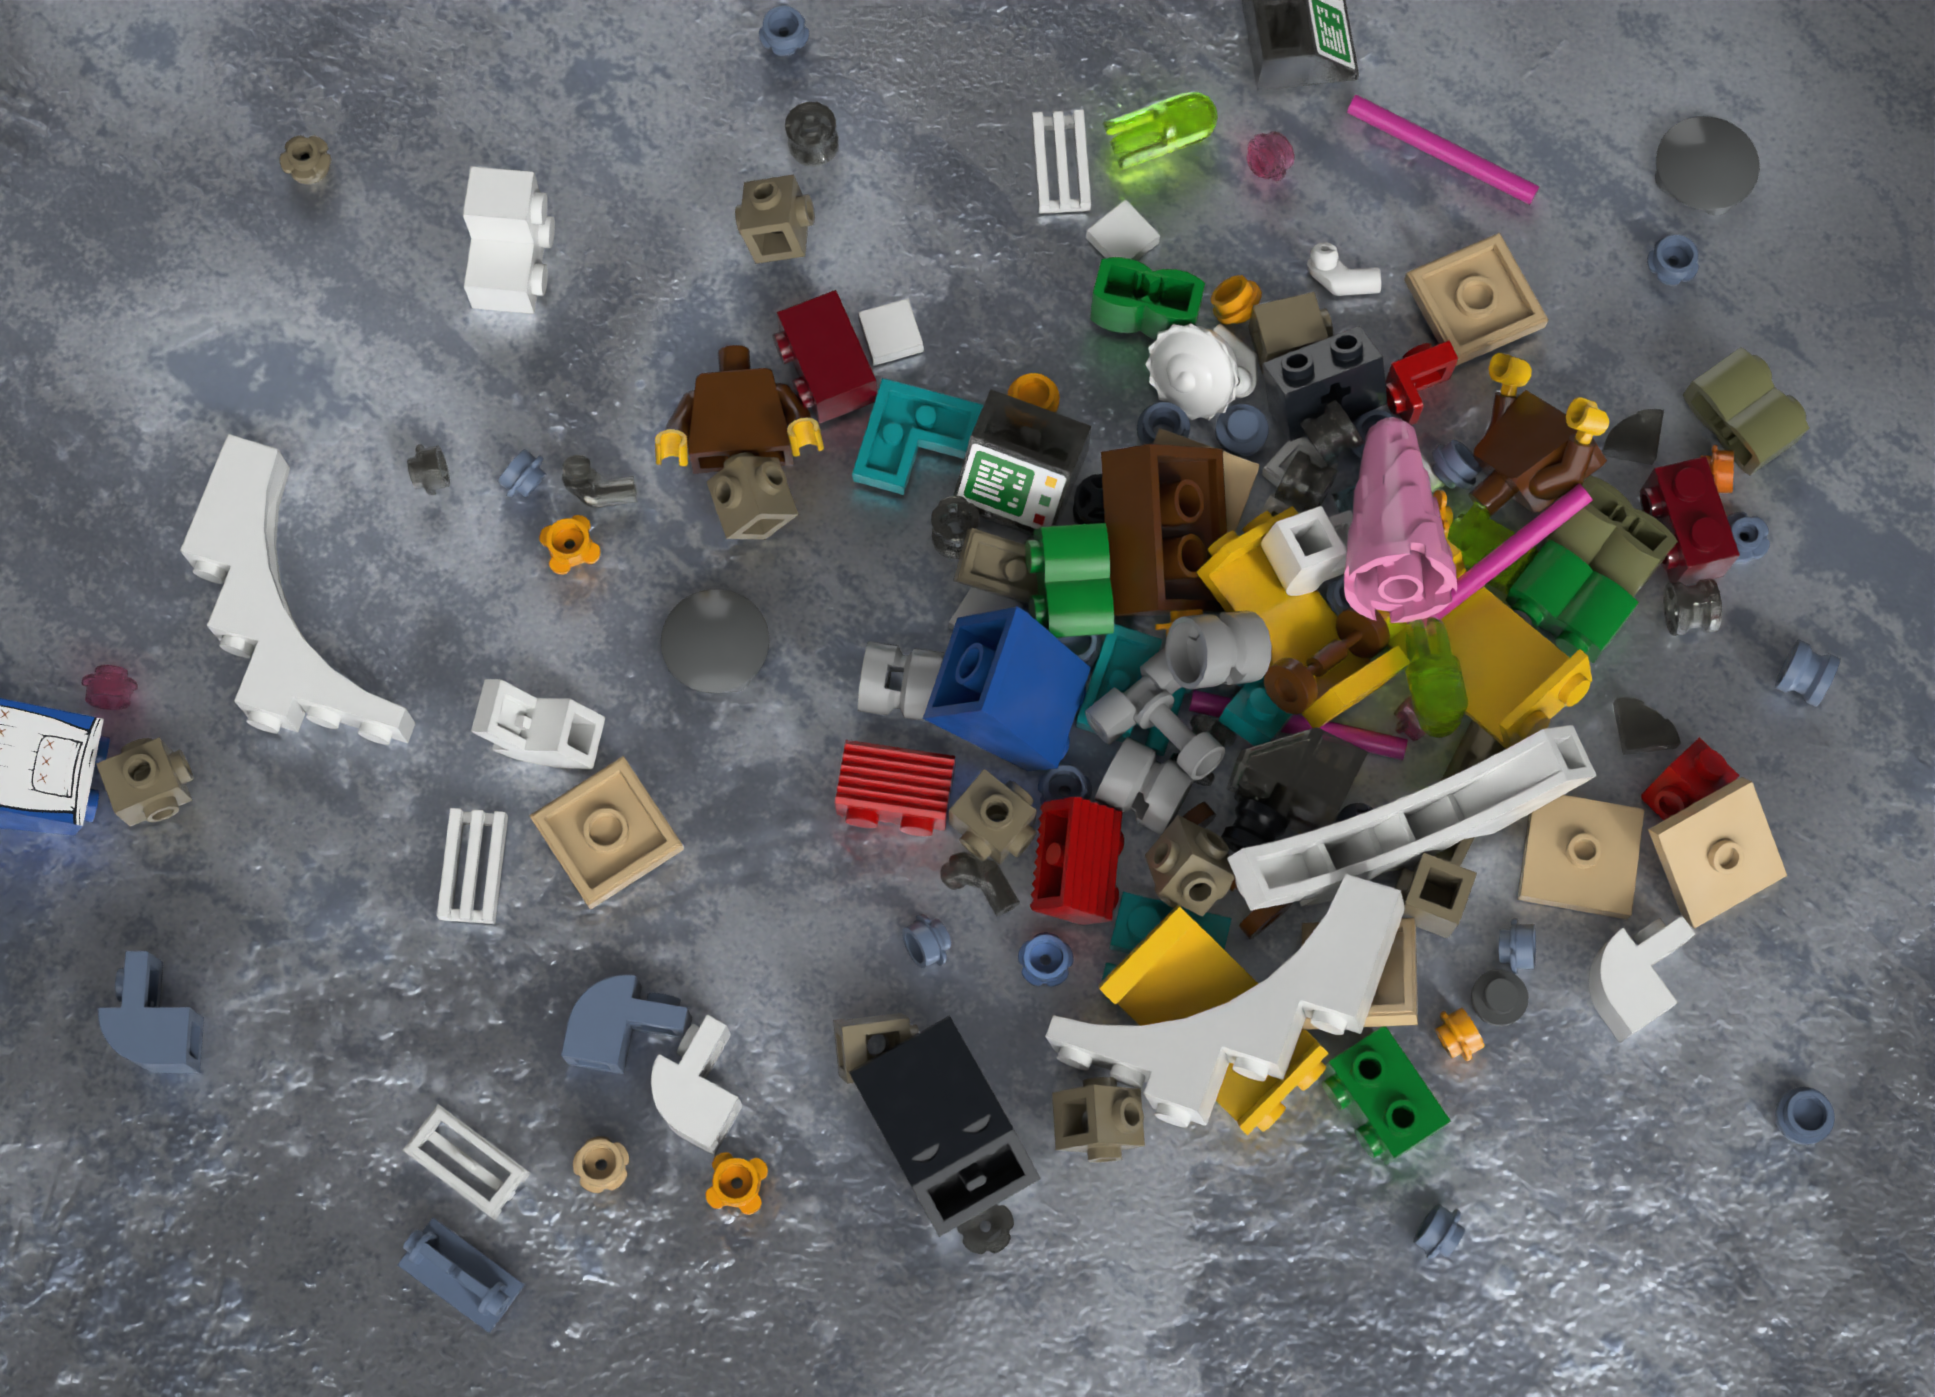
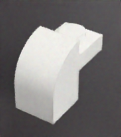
(1308, 549)
(537, 729)
(1624, 982)
(685, 1098)

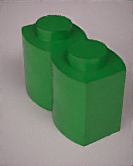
(1136, 299)
(1071, 580)
(1571, 601)

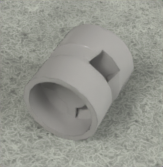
(1218, 649)
(918, 680)
(1144, 786)

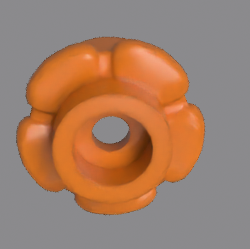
(1722, 468)

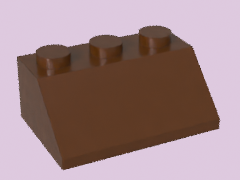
(1160, 520)

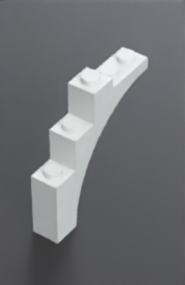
(236, 543)
(1427, 821)
(1257, 1031)

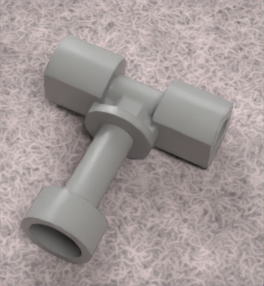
(1148, 705)

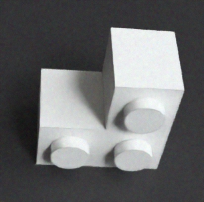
(507, 239)

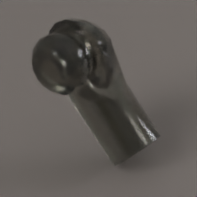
(593, 488)
(986, 875)

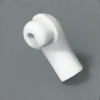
(1336, 277)
(1246, 362)

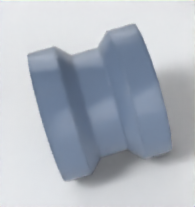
(1807, 673)

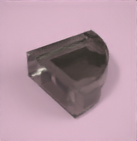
(1635, 437)
(1642, 727)

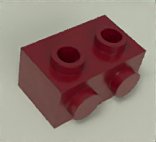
(826, 356)
(1689, 505)

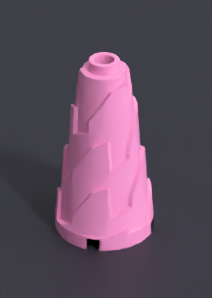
(1396, 532)

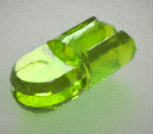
(1162, 128)
(1434, 678)

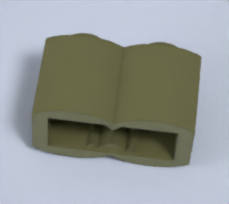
(1746, 410)
(1615, 537)

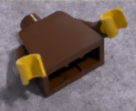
(735, 415)
(1533, 447)

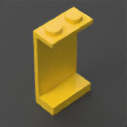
(1297, 625)
(1507, 666)
(1186, 972)

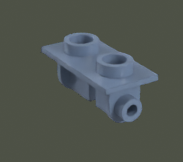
(460, 1274)

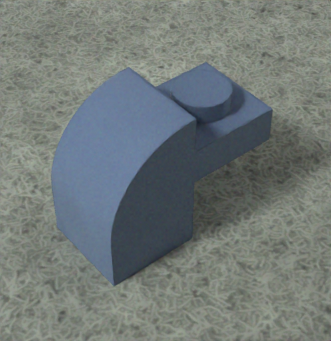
(607, 1015)
(145, 1032)

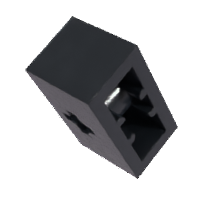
(1309, 378)

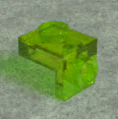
(1478, 536)

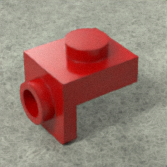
(1417, 371)
(1688, 780)

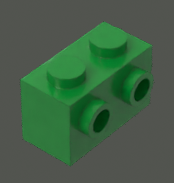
(1383, 1096)

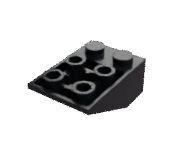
(944, 1125)

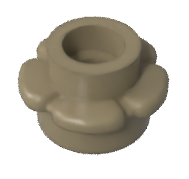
(309, 170)

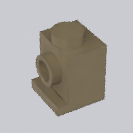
(854, 1034)

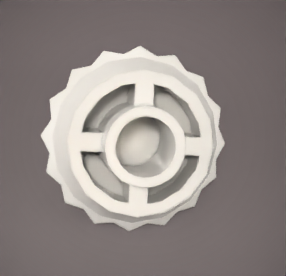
(1193, 370)

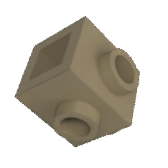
(774, 218)
(752, 497)
(146, 781)
(991, 800)
(1190, 866)
(1098, 1119)

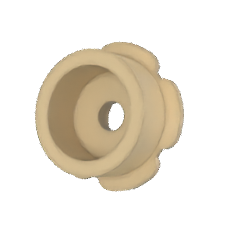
(601, 1149)

